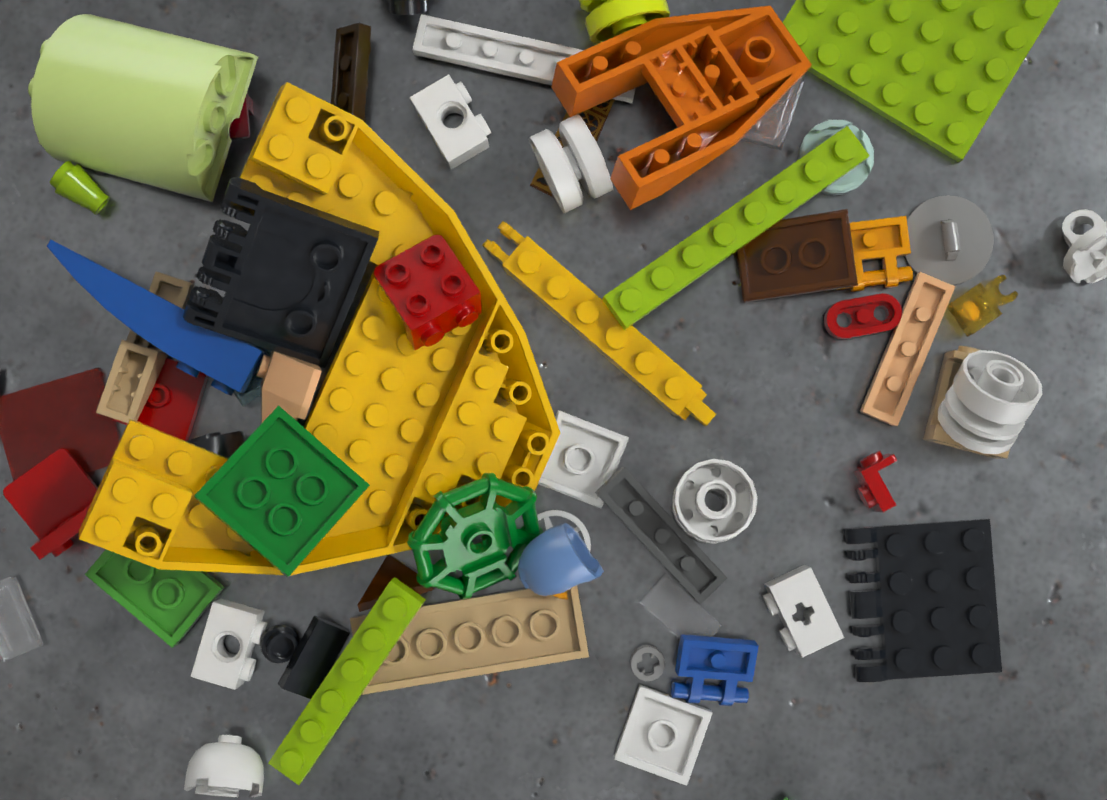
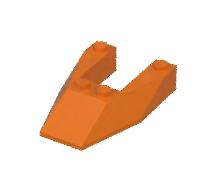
(709, 73)

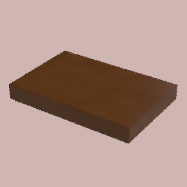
(799, 257)

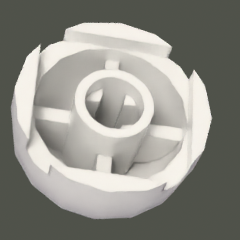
(225, 769)

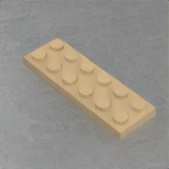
(482, 638)

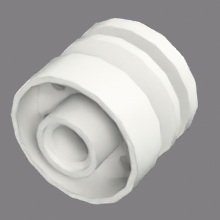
(989, 402)
(726, 482)

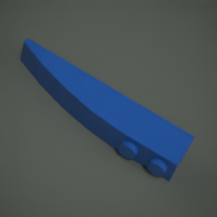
(162, 323)

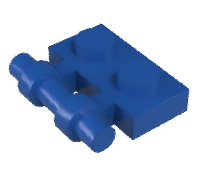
(714, 659)

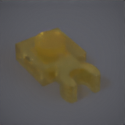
(979, 305)

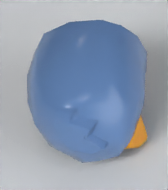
(557, 562)

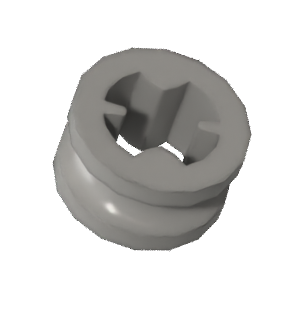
(658, 668)

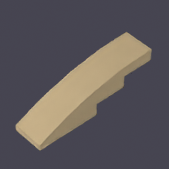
(139, 361)

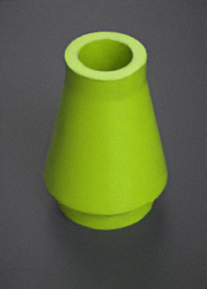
(77, 186)

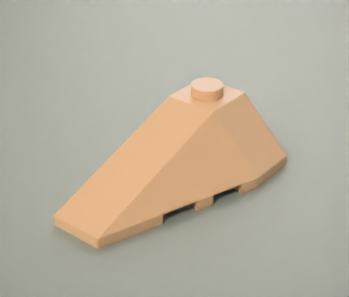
(287, 384)

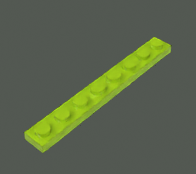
(735, 228)

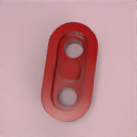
(861, 316)

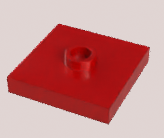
(173, 401)

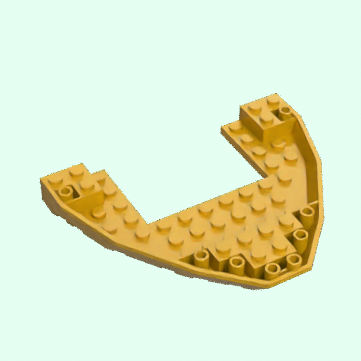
(386, 410)

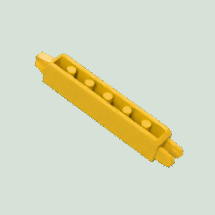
(597, 326)

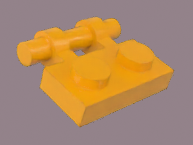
(885, 241)

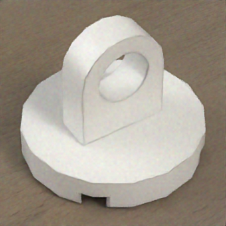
(1087, 252)

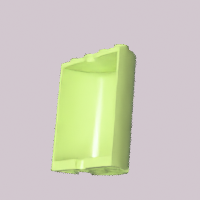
(139, 102)

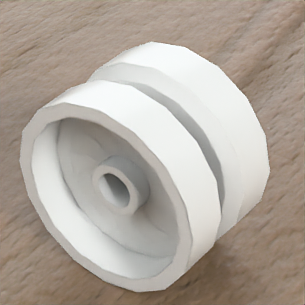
(576, 161)

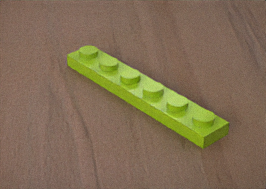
(347, 680)

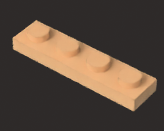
(907, 349)

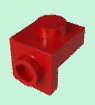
(873, 489)

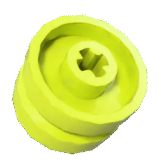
(615, 17)

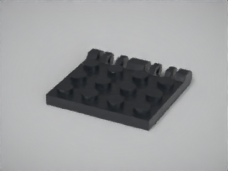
(287, 279)
(930, 600)

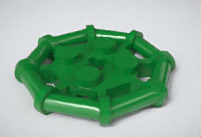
(483, 562)

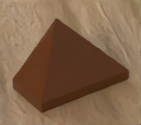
(388, 570)

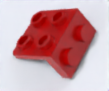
(429, 291)
(52, 501)

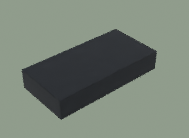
(313, 657)

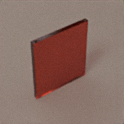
(56, 417)

